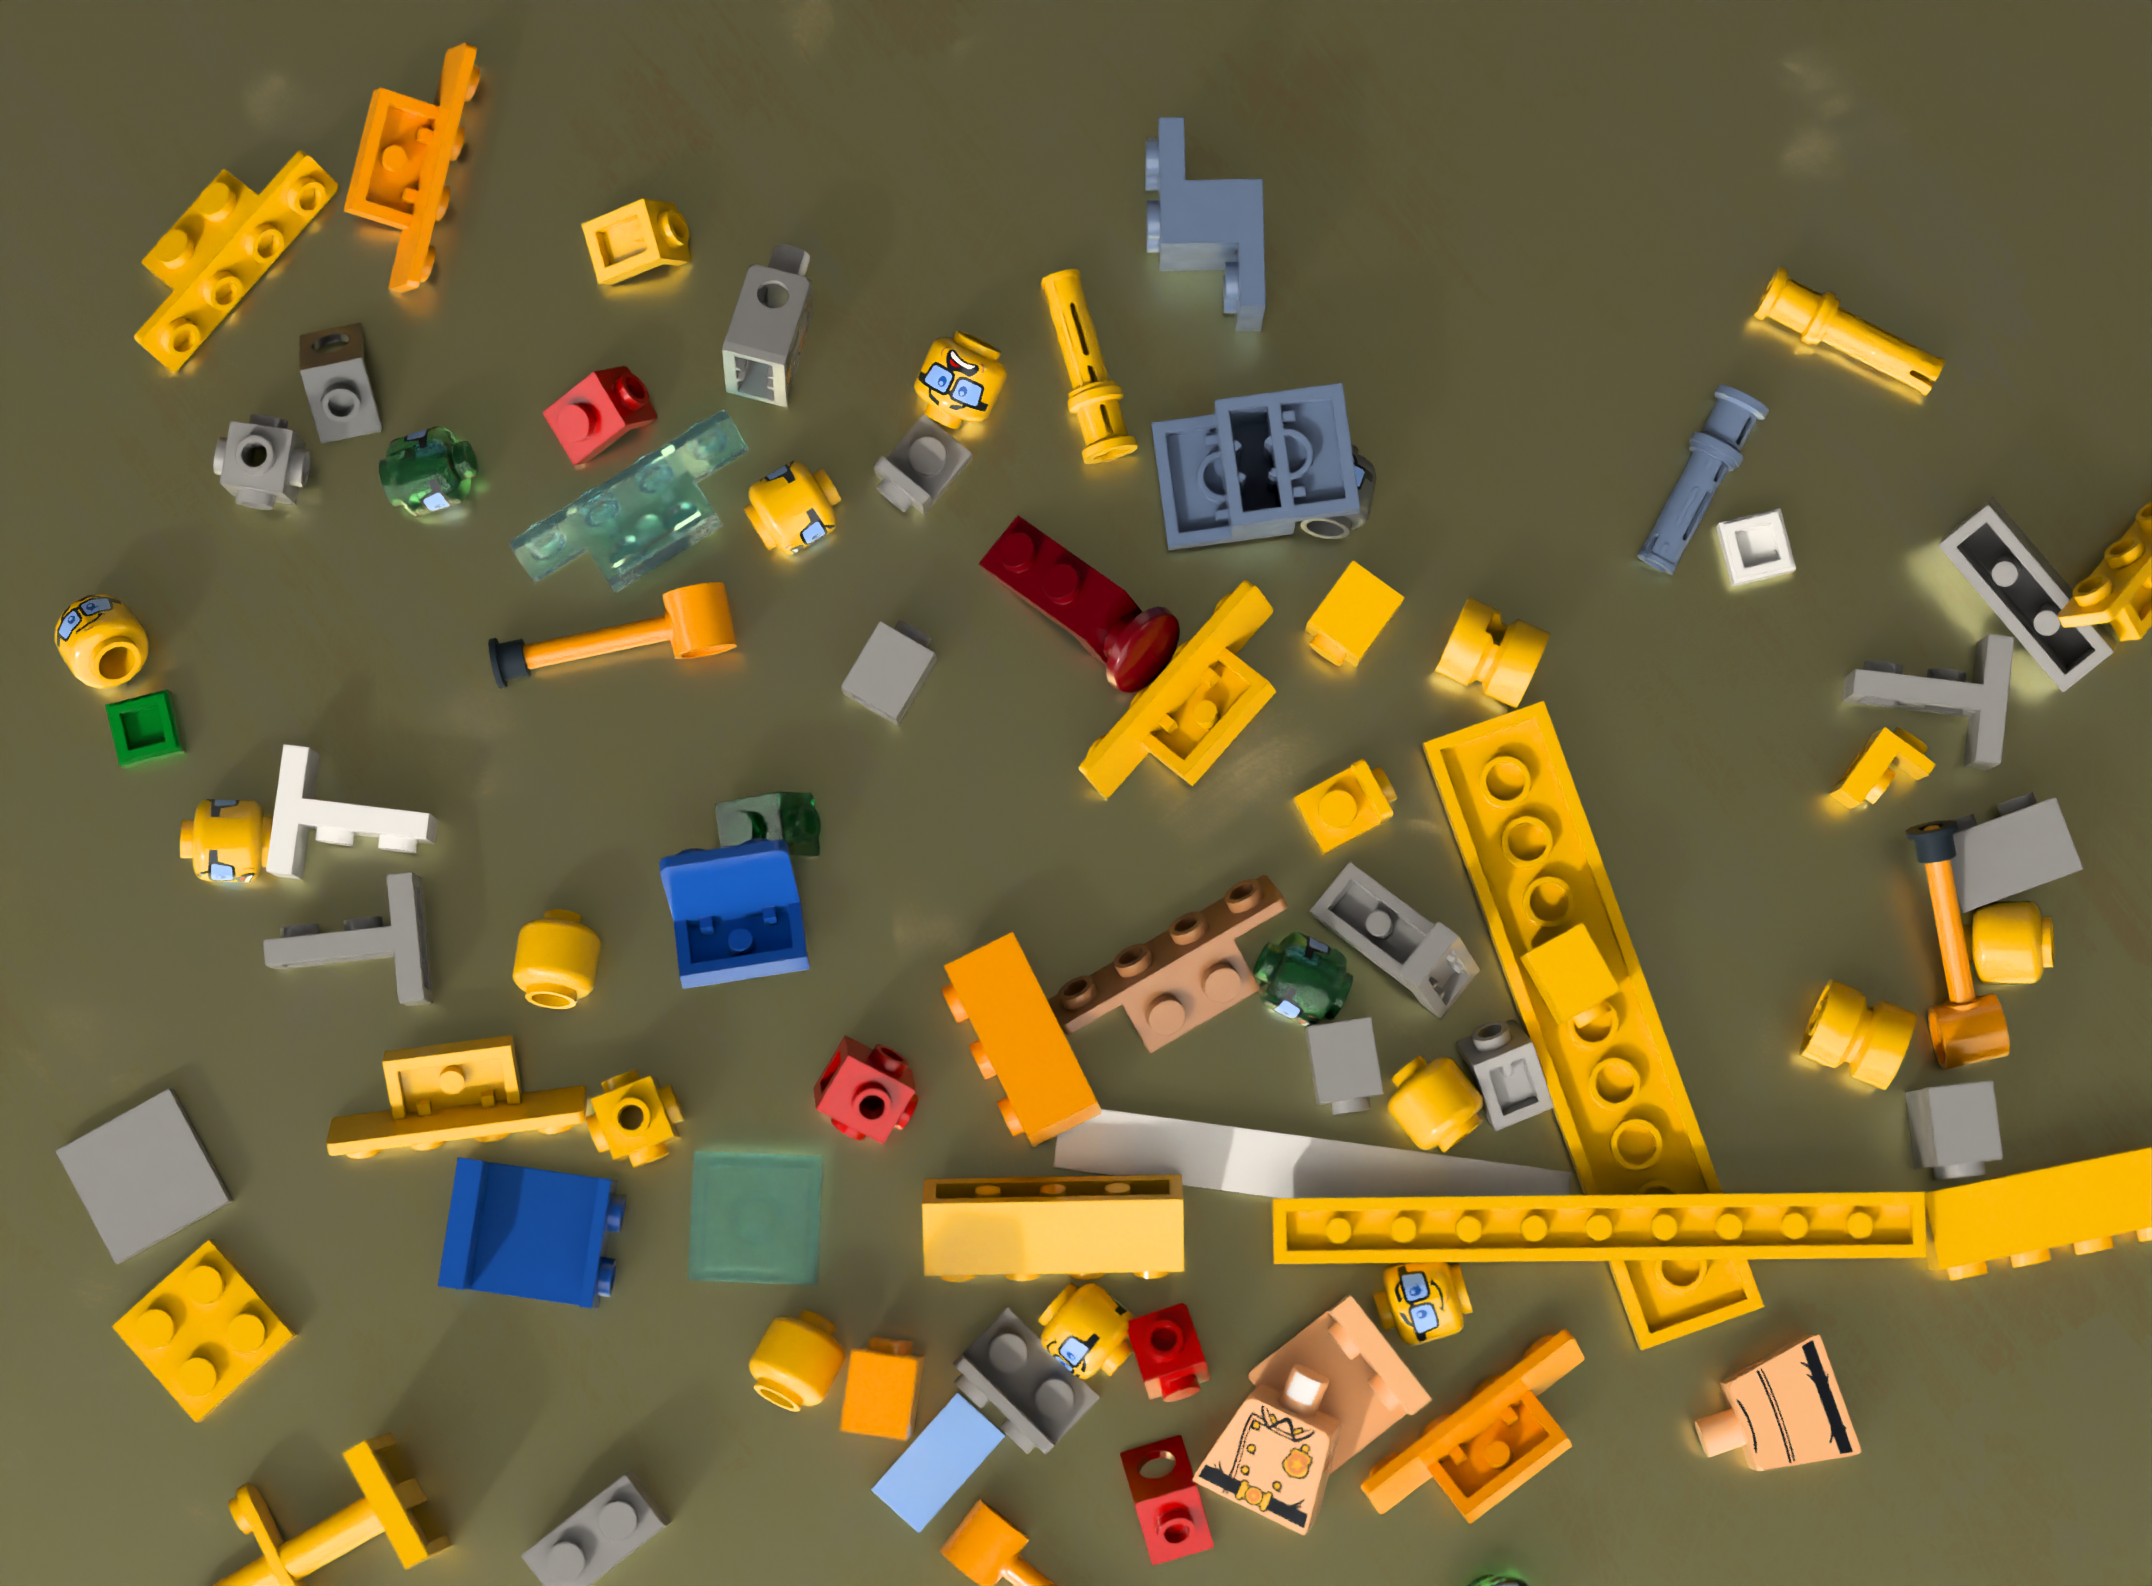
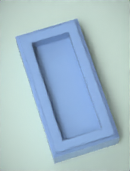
(938, 1462)

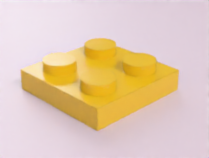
(204, 1330)

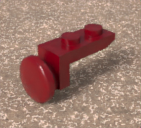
(1086, 604)

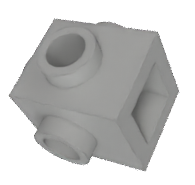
(279, 475)

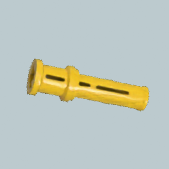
(1821, 318)
(1093, 394)

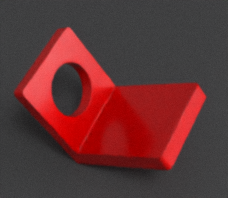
(1167, 1505)

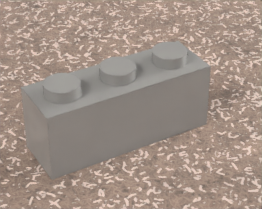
(2025, 593)

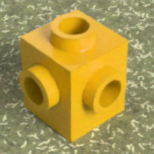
(658, 1128)

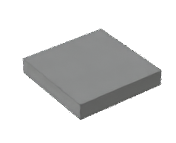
(144, 1176)

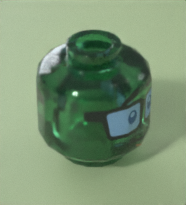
(428, 471)
(1303, 978)

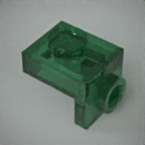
(771, 817)

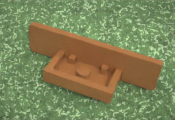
(1177, 975)

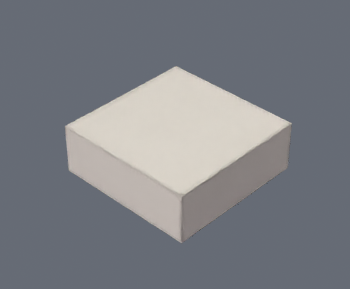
(1756, 547)

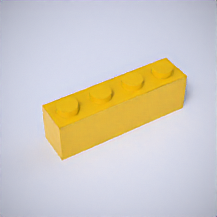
(2037, 1211)
(1053, 1226)

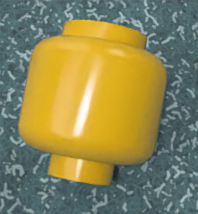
(2010, 942)
(556, 959)
(1435, 1103)
(796, 1360)

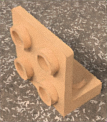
(1366, 1377)

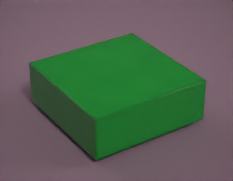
(145, 728)

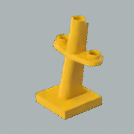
(382, 1509)

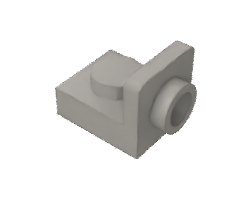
(921, 466)
(1506, 1072)

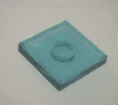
(755, 1218)

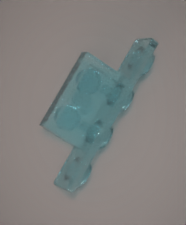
(640, 513)

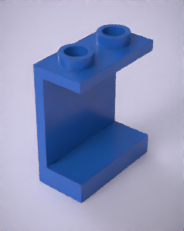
(531, 1233)

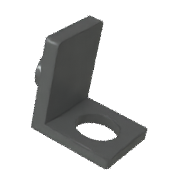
(338, 384)

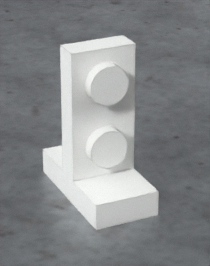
(334, 821)

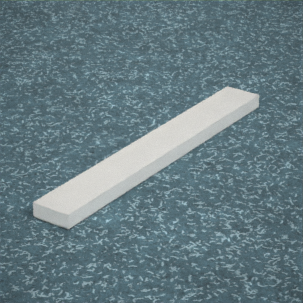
(1286, 1163)

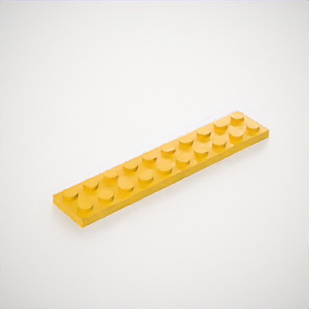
(1615, 1076)

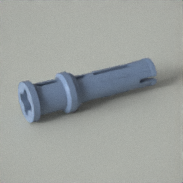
(1713, 454)

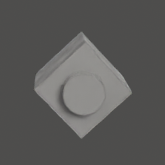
(890, 670)
(1344, 1064)

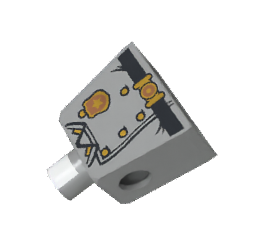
(769, 328)

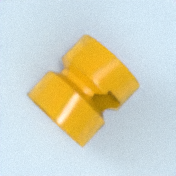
(1492, 652)
(1863, 1036)

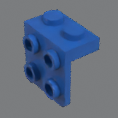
(735, 912)

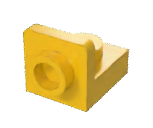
(636, 240)
(1869, 771)
(1346, 805)

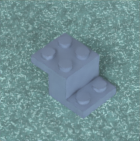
(1206, 224)
(1255, 466)

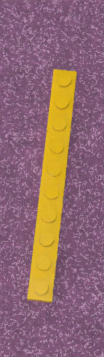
(1599, 1227)

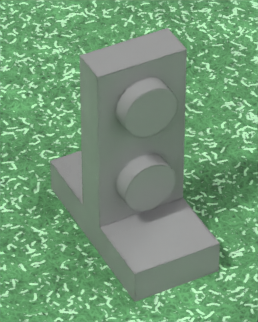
(1948, 693)
(368, 939)
(1397, 939)

